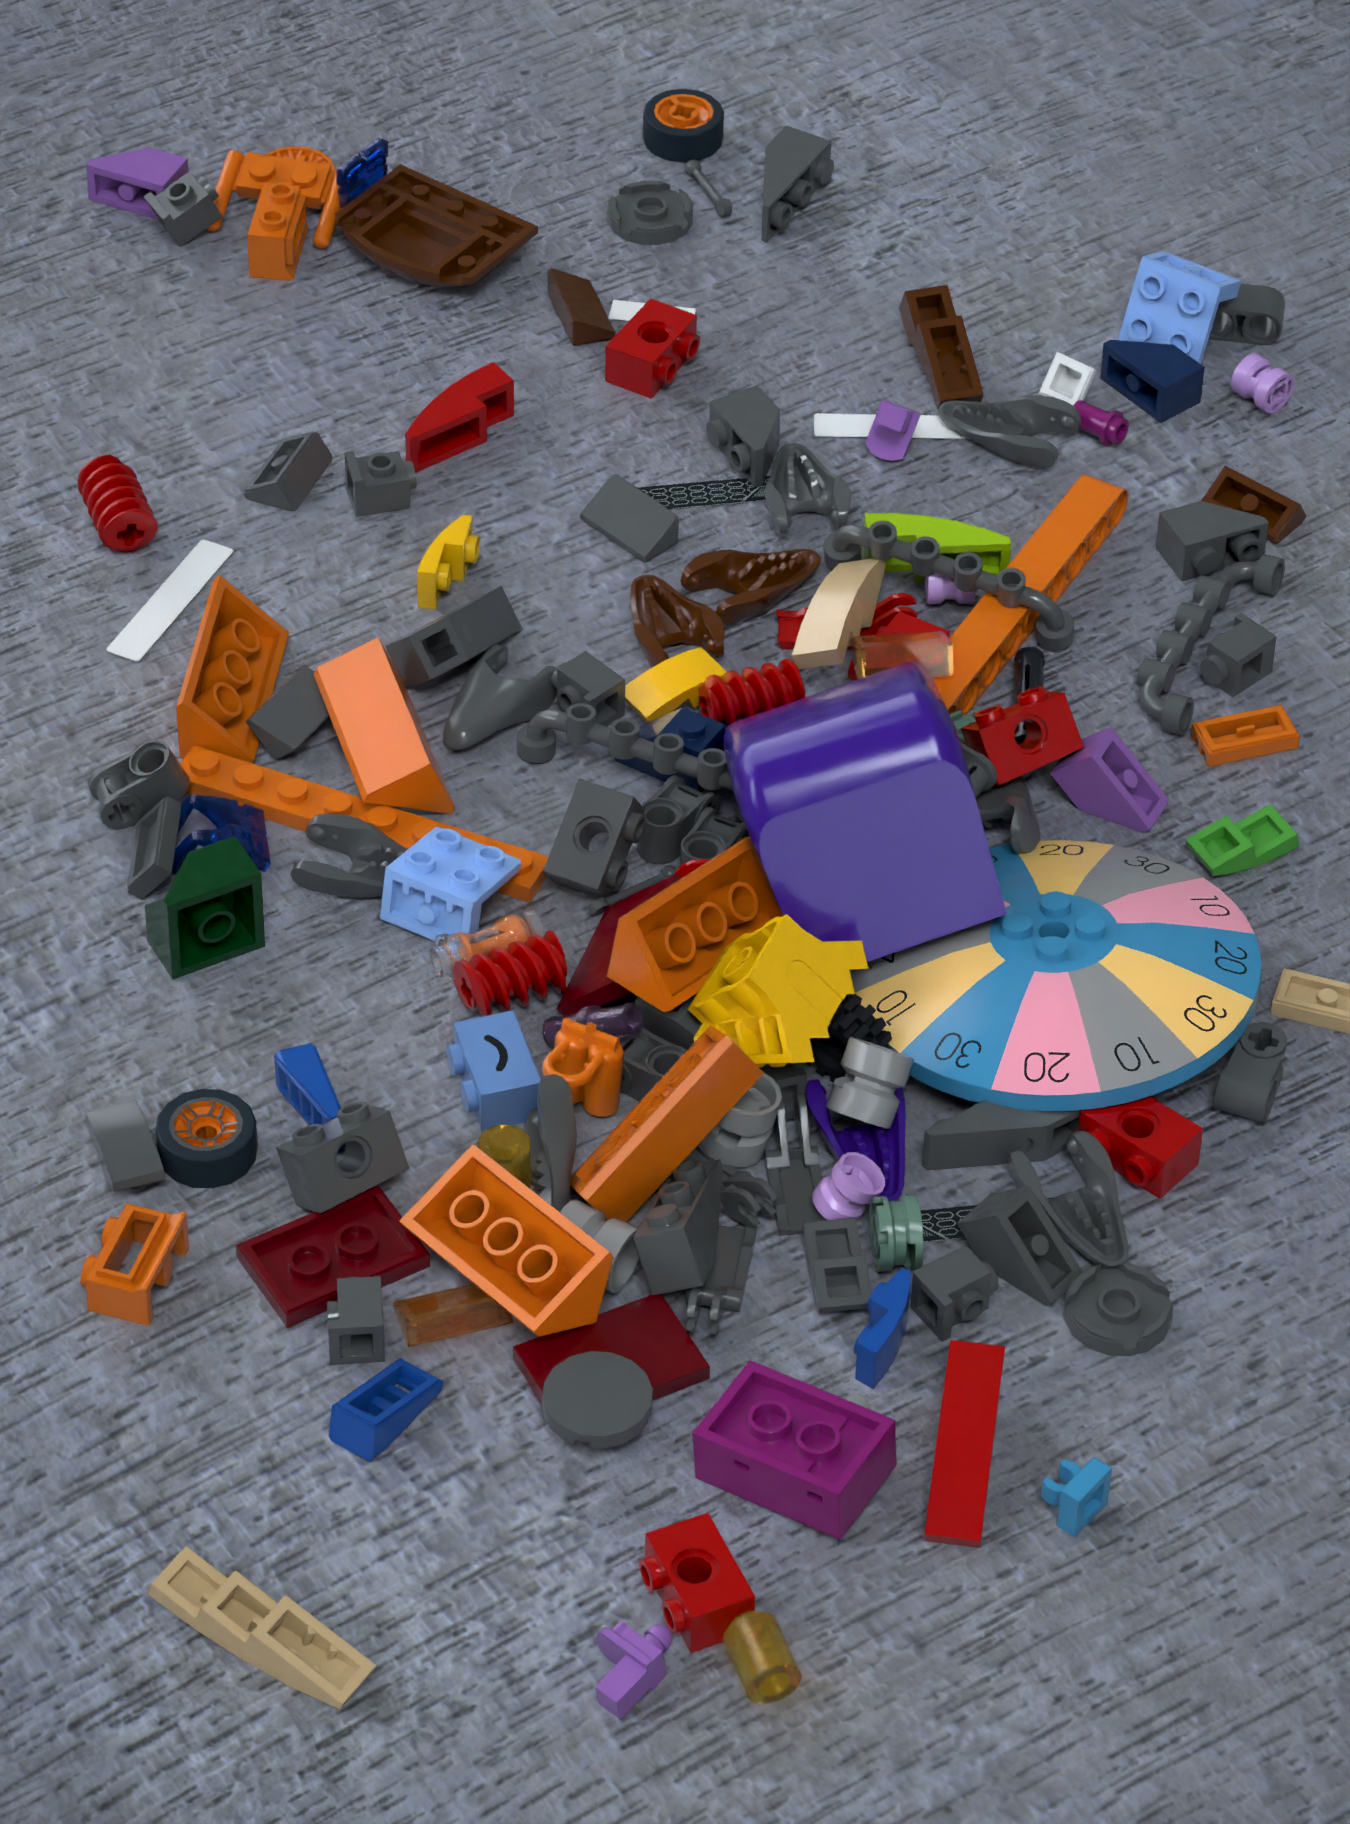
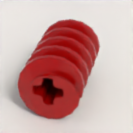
(116, 504)
(751, 692)
(511, 973)

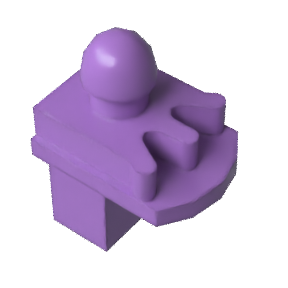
(892, 431)
(637, 1662)

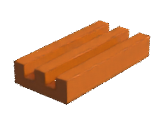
(1243, 737)

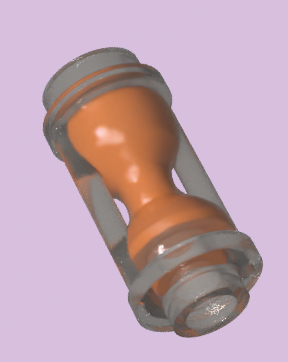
(462, 946)

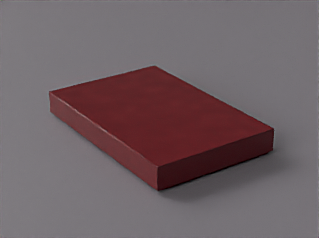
(590, 980)
(302, 1259)
(639, 1331)

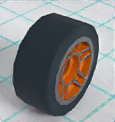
(683, 125)
(206, 1138)

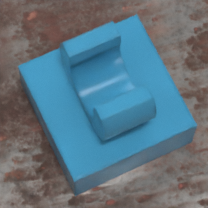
(1082, 1495)

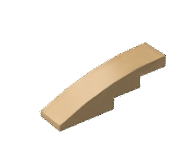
(838, 613)
(257, 1629)

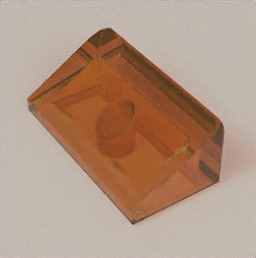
(883, 652)
(448, 1314)

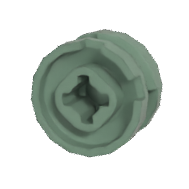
(896, 1232)

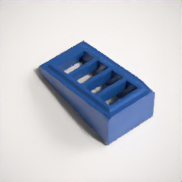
(306, 1084)
(380, 1411)

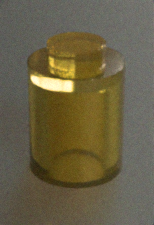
(510, 1149)
(762, 1657)

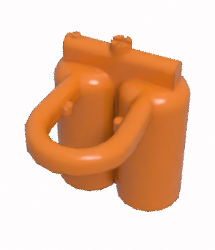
(589, 1064)

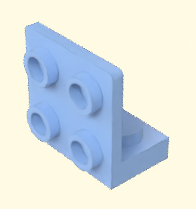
(1175, 303)
(443, 883)

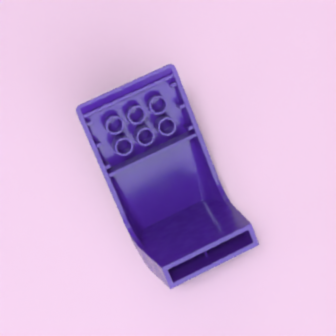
(866, 812)

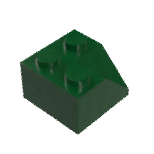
(208, 910)

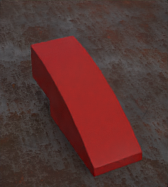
(460, 416)

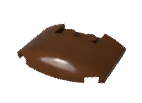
(430, 230)

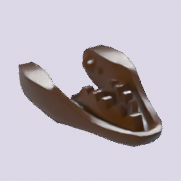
(755, 578)
(669, 618)

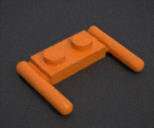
(249, 172)

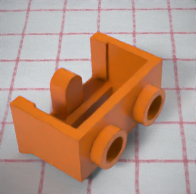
(277, 232)
(130, 1294)

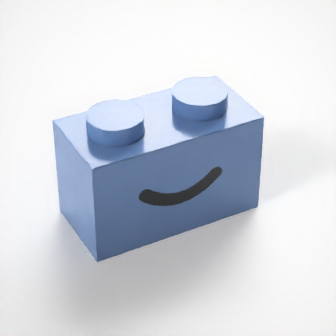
(494, 1069)

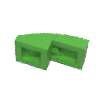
(1244, 845)

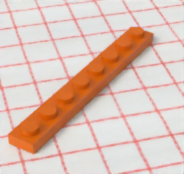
(296, 801)

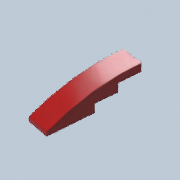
(964, 1444)

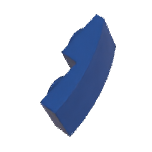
(883, 1336)

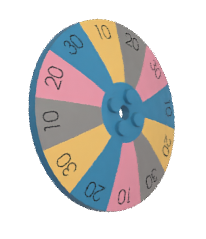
(1082, 996)

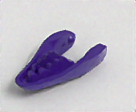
(879, 1144)

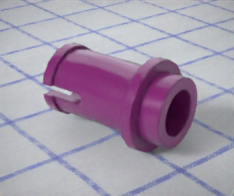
(1108, 426)

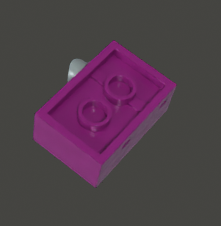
(795, 1449)

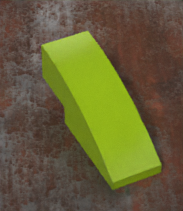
(952, 537)

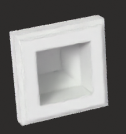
(1067, 379)

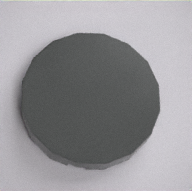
(650, 213)
(1118, 1309)
(597, 1399)

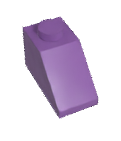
(128, 176)
(1110, 782)

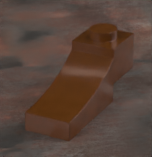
(941, 344)

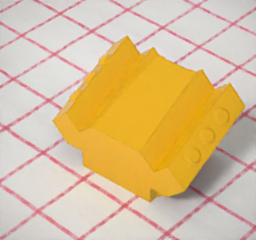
(777, 991)

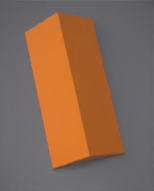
(228, 674)
(381, 731)
(677, 935)
(666, 1125)
(512, 1245)

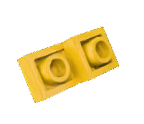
(446, 561)
(671, 684)

